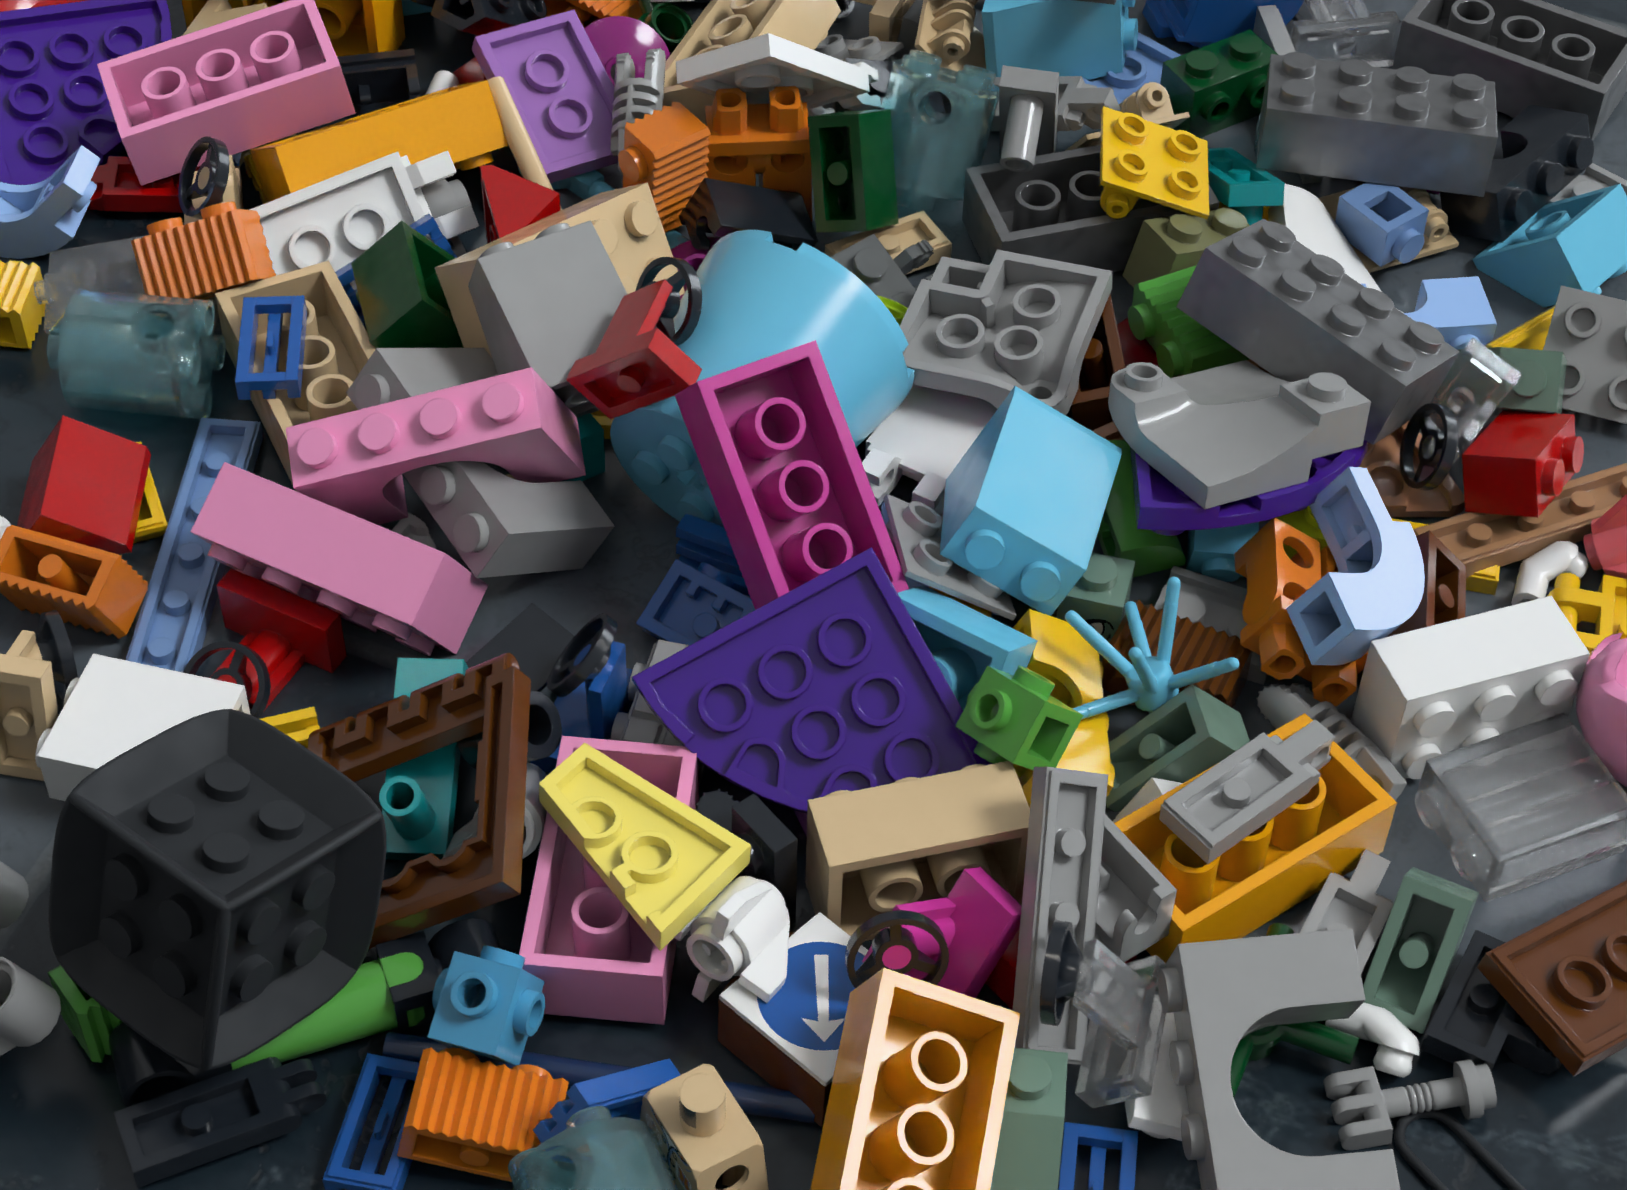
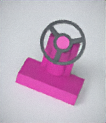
(941, 939)

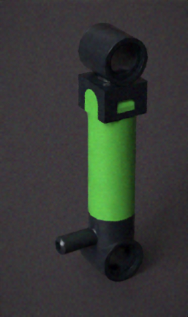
(378, 998)

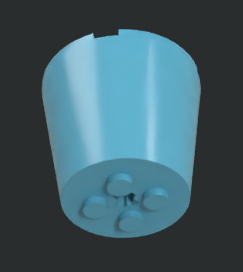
(754, 306)

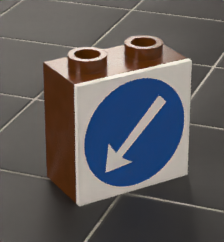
(799, 1031)

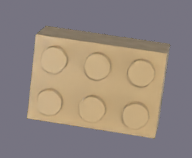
(914, 841)

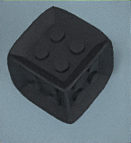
(215, 885)

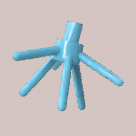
(1149, 676)

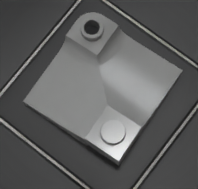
(1005, 327)
(1234, 426)

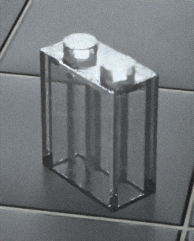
(1523, 806)

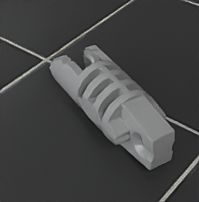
(635, 95)
(1286, 703)

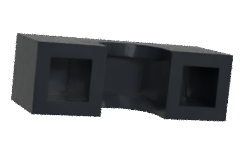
(1540, 158)

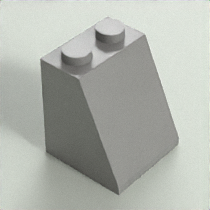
(547, 304)

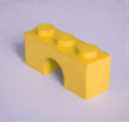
(1077, 675)

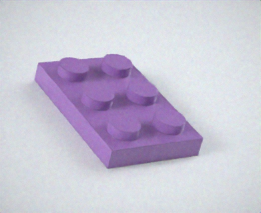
(556, 89)

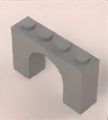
(488, 517)
(1220, 997)

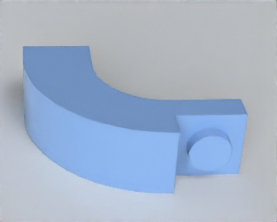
(47, 213)
(1377, 575)

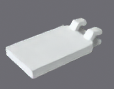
(773, 62)
(354, 210)
(924, 443)

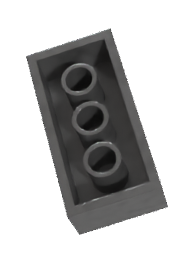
(1526, 48)
(1378, 124)
(1053, 212)
(1308, 317)

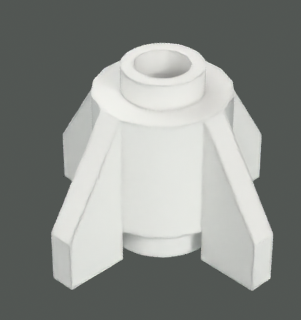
(742, 936)

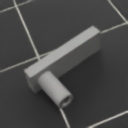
(1027, 116)

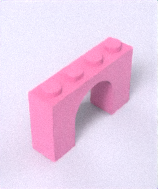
(499, 420)

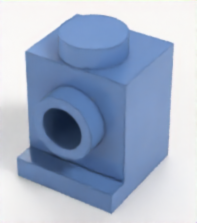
(1382, 222)

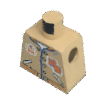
(705, 1133)

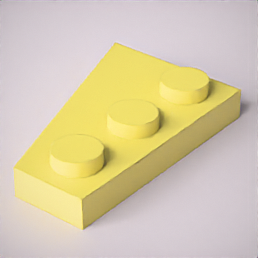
(642, 841)

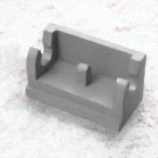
(1132, 897)

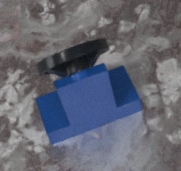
(593, 685)

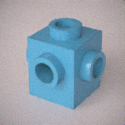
(487, 1005)

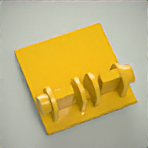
(1151, 164)

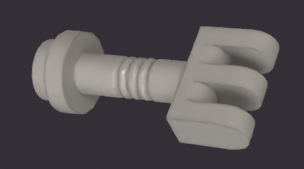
(1368, 1109)

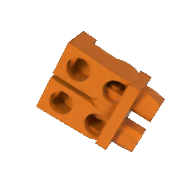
(761, 141)
(1272, 586)

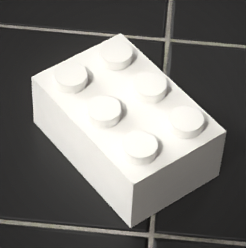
(1467, 681)

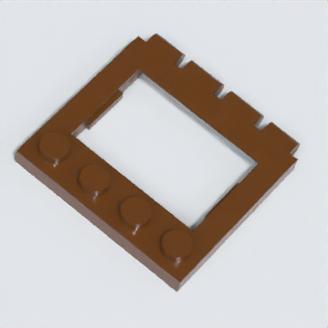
(488, 866)

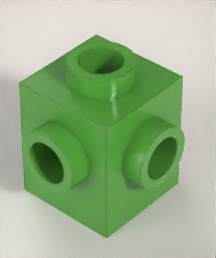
(1018, 719)

